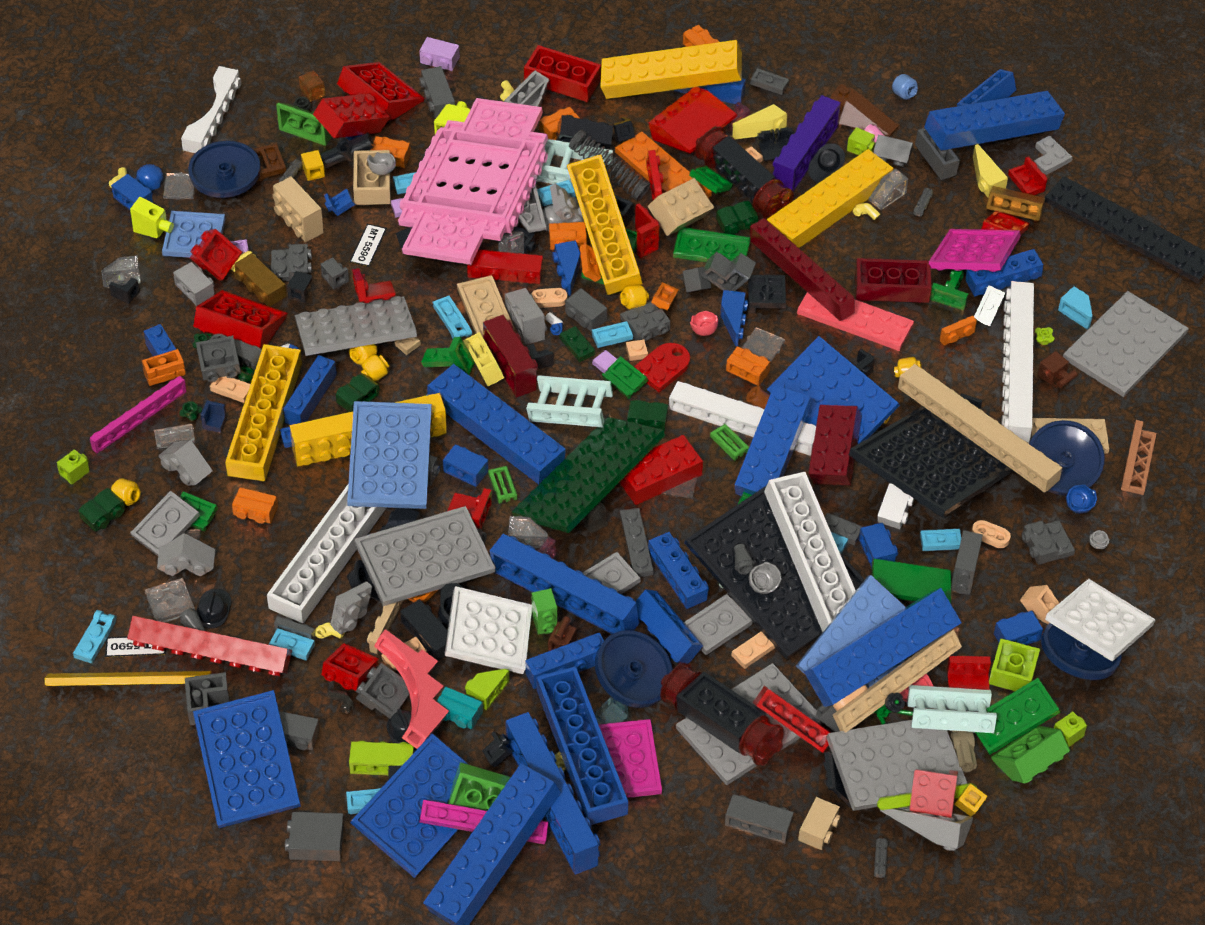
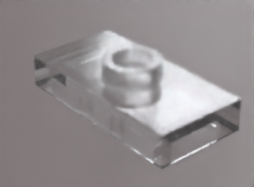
(167, 436)

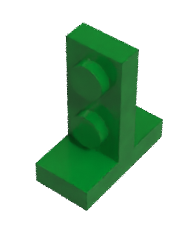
(949, 293)
(446, 357)

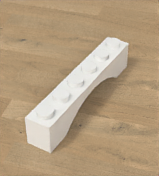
(200, 133)

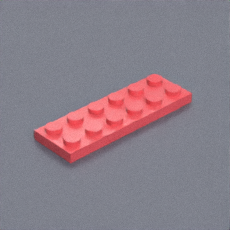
(866, 322)

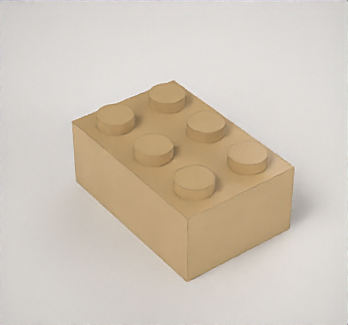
(367, 186)
(680, 206)
(298, 209)

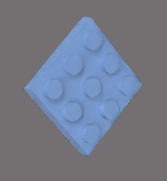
(188, 230)

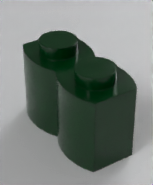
(736, 217)
(359, 389)
(648, 414)
(102, 509)

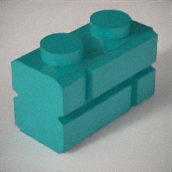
(462, 708)

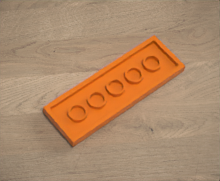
(635, 152)

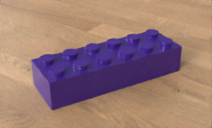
(805, 143)

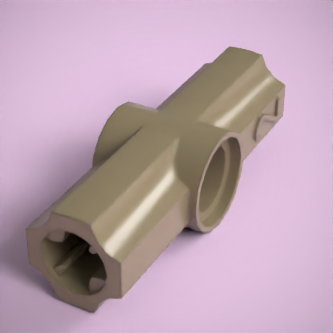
(964, 747)

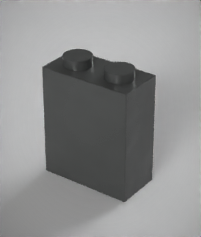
(966, 562)
(315, 836)

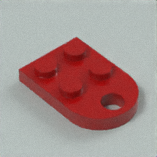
(655, 177)
(662, 366)

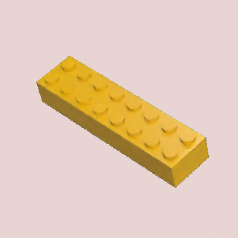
(671, 69)
(830, 199)
(604, 224)
(263, 413)
(332, 435)

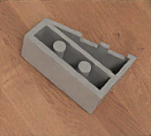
(530, 91)
(526, 316)

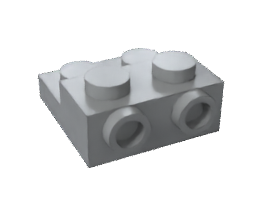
(565, 205)
(350, 607)

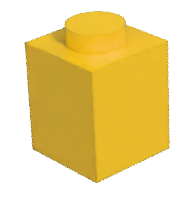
(312, 165)
(970, 800)

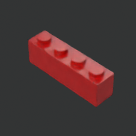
(506, 266)
(792, 718)

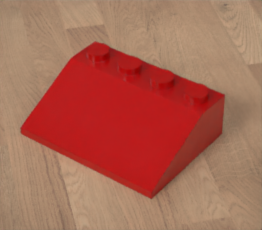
(382, 84)
(690, 119)
(238, 318)

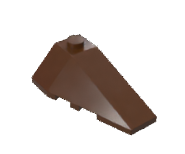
(859, 112)

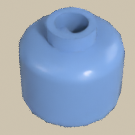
(905, 86)

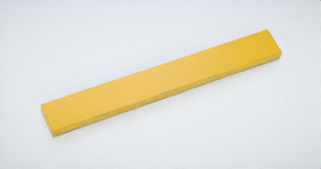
(120, 678)

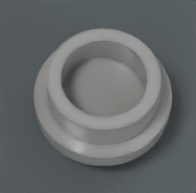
(1099, 539)

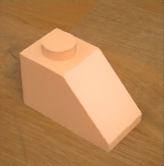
(1040, 601)

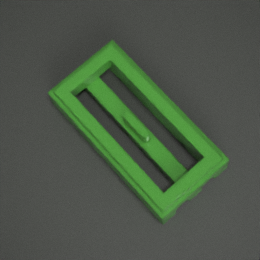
(727, 444)
(506, 496)

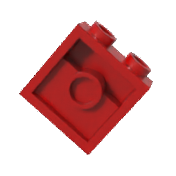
(1004, 221)
(215, 253)
(348, 666)

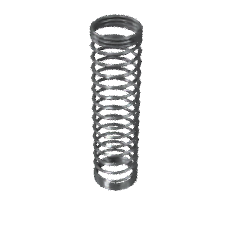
(641, 189)

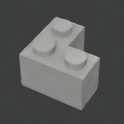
(186, 460)
(187, 554)

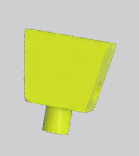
(451, 112)
(149, 219)

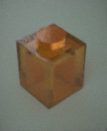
(312, 86)

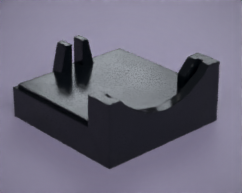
(766, 292)

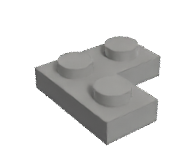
(1053, 155)

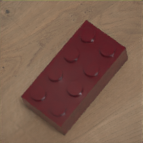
(892, 280)
(511, 355)
(834, 437)

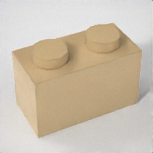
(819, 823)

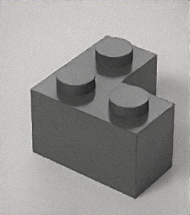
(726, 273)
(205, 691)

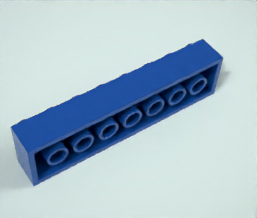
(994, 120)
(497, 424)
(570, 588)
(882, 647)
(582, 745)
(565, 814)
(492, 847)

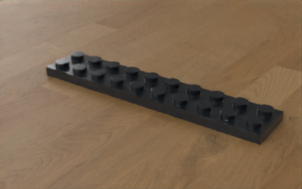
(1128, 228)

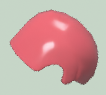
(704, 323)

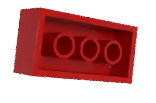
(565, 72)
(351, 115)
(662, 470)

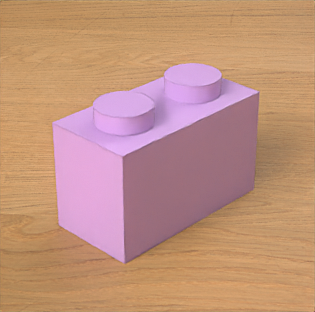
(439, 53)

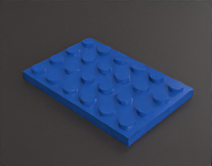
(836, 381)
(246, 759)
(395, 810)

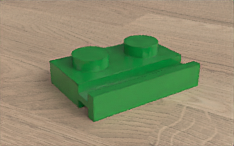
(710, 179)
(624, 377)
(206, 510)

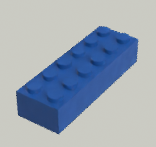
(773, 439)

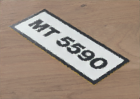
(368, 245)
(122, 647)

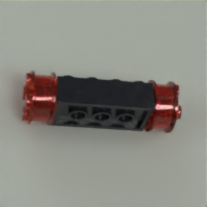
(743, 171)
(722, 713)

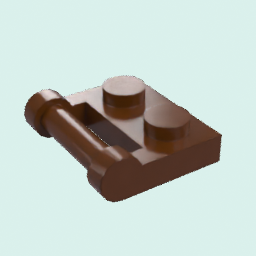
(272, 160)

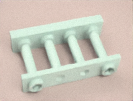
(555, 174)
(569, 414)
(953, 699)

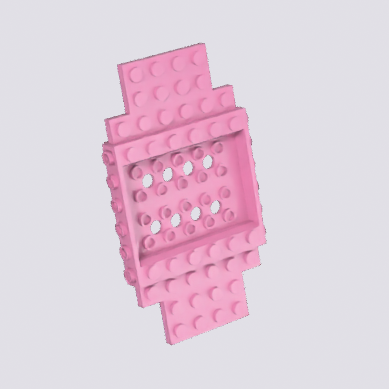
(453, 222)

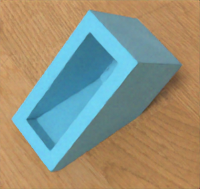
(1077, 307)

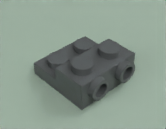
(286, 262)
(646, 321)
(218, 358)
(1047, 541)
(383, 690)

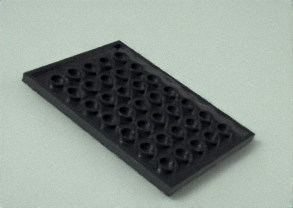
(930, 461)
(786, 612)

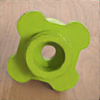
(1044, 335)

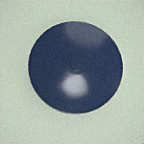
(224, 169)
(1074, 450)
(1074, 656)
(632, 668)

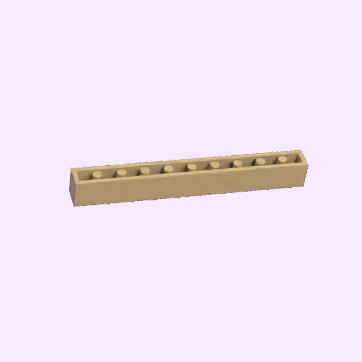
(980, 428)

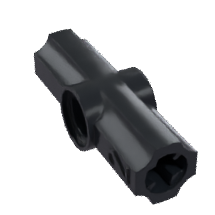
(345, 150)

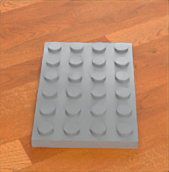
(355, 325)
(1125, 343)
(424, 555)
(721, 758)
(883, 759)

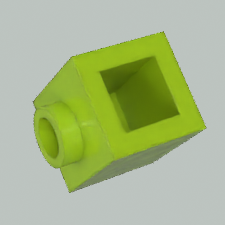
(860, 141)
(73, 466)
(1072, 728)

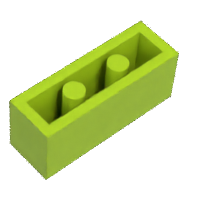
(374, 757)

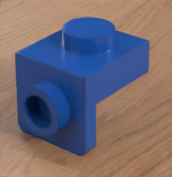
(340, 202)

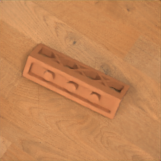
(1132, 456)

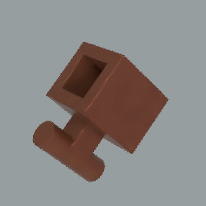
(1054, 369)
(562, 634)

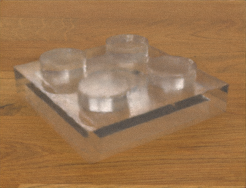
(169, 600)

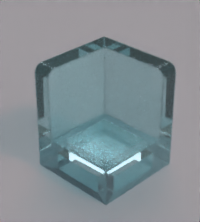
(611, 712)

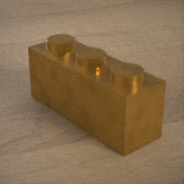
(1015, 203)
(260, 280)

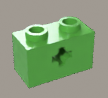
(544, 611)

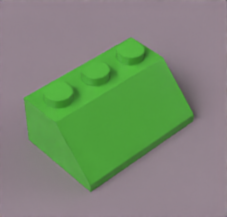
(301, 123)
(1031, 753)
(476, 787)

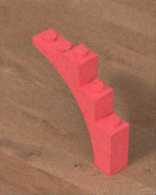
(423, 689)

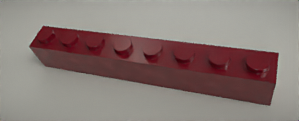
(802, 269)

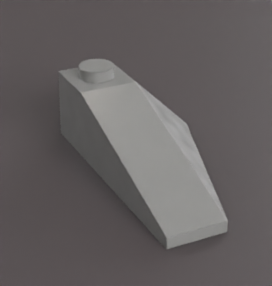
(532, 216)
(942, 830)

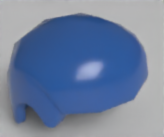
(150, 176)
(1081, 499)

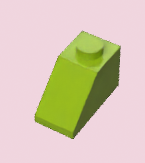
(487, 686)

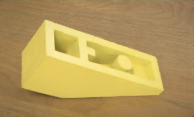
(763, 120)
(987, 172)
(483, 359)

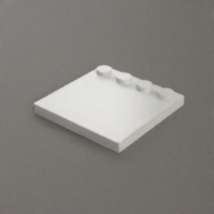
(1100, 619)
(488, 630)

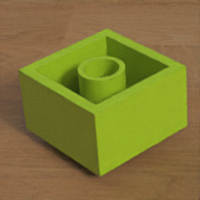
(1013, 665)

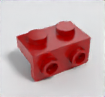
(1028, 177)

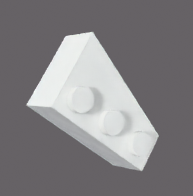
(895, 507)

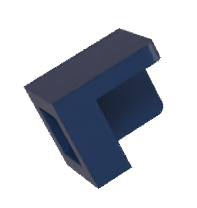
(213, 416)

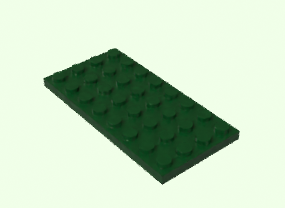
(588, 474)

